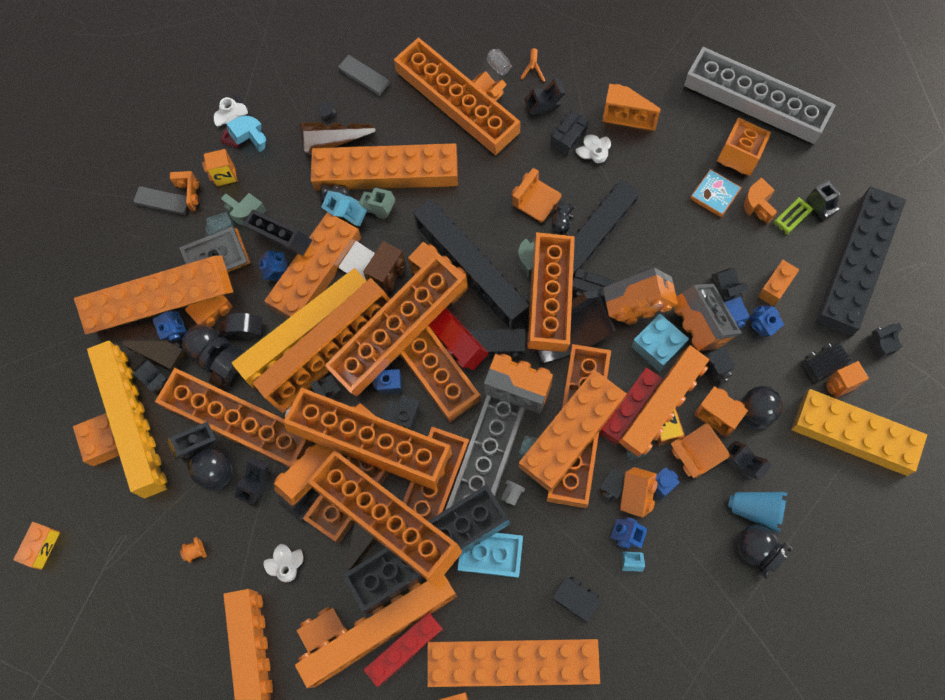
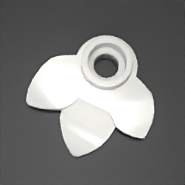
(226, 114)
(594, 148)
(283, 560)

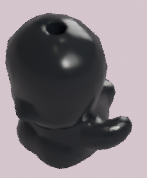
(334, 188)
(561, 220)

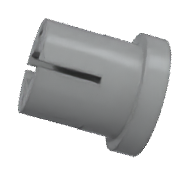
(512, 492)

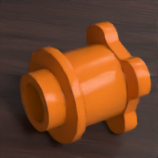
(192, 550)

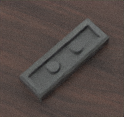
(364, 75)
(161, 200)

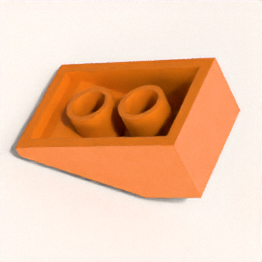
(629, 108)
(744, 147)

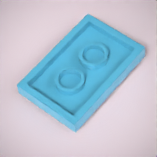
(494, 556)

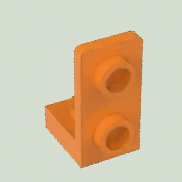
(188, 180)

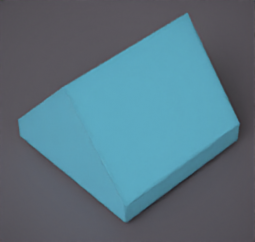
(633, 561)

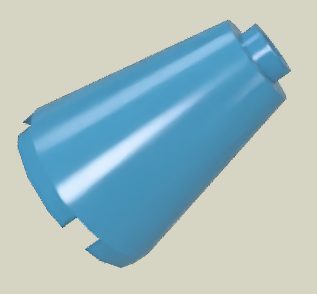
(760, 507)

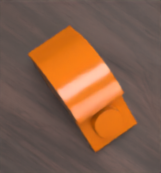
(487, 84)
(757, 200)

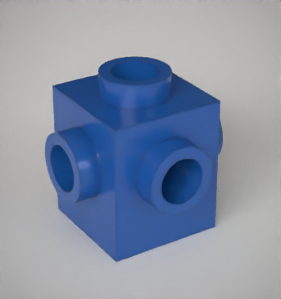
(272, 265)
(766, 320)
(169, 326)
(628, 533)

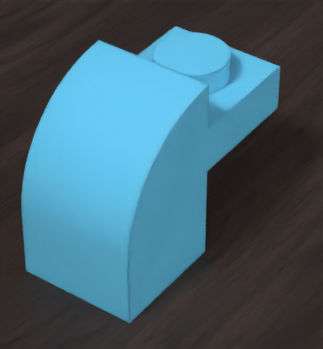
(245, 128)
(344, 206)

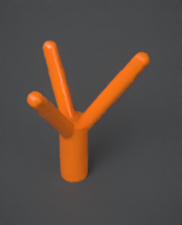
(533, 63)

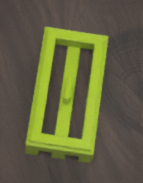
(784, 225)

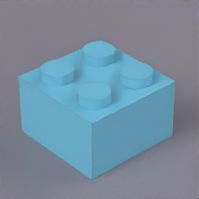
(659, 342)

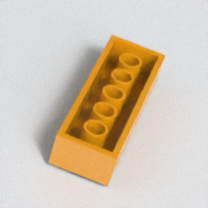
(859, 432)

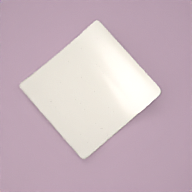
(357, 257)

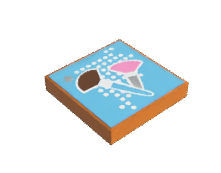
(715, 193)

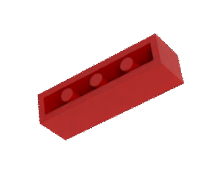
(458, 340)
(631, 406)
(403, 650)

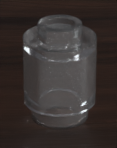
(499, 61)

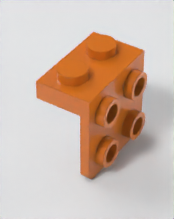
(534, 196)
(700, 451)

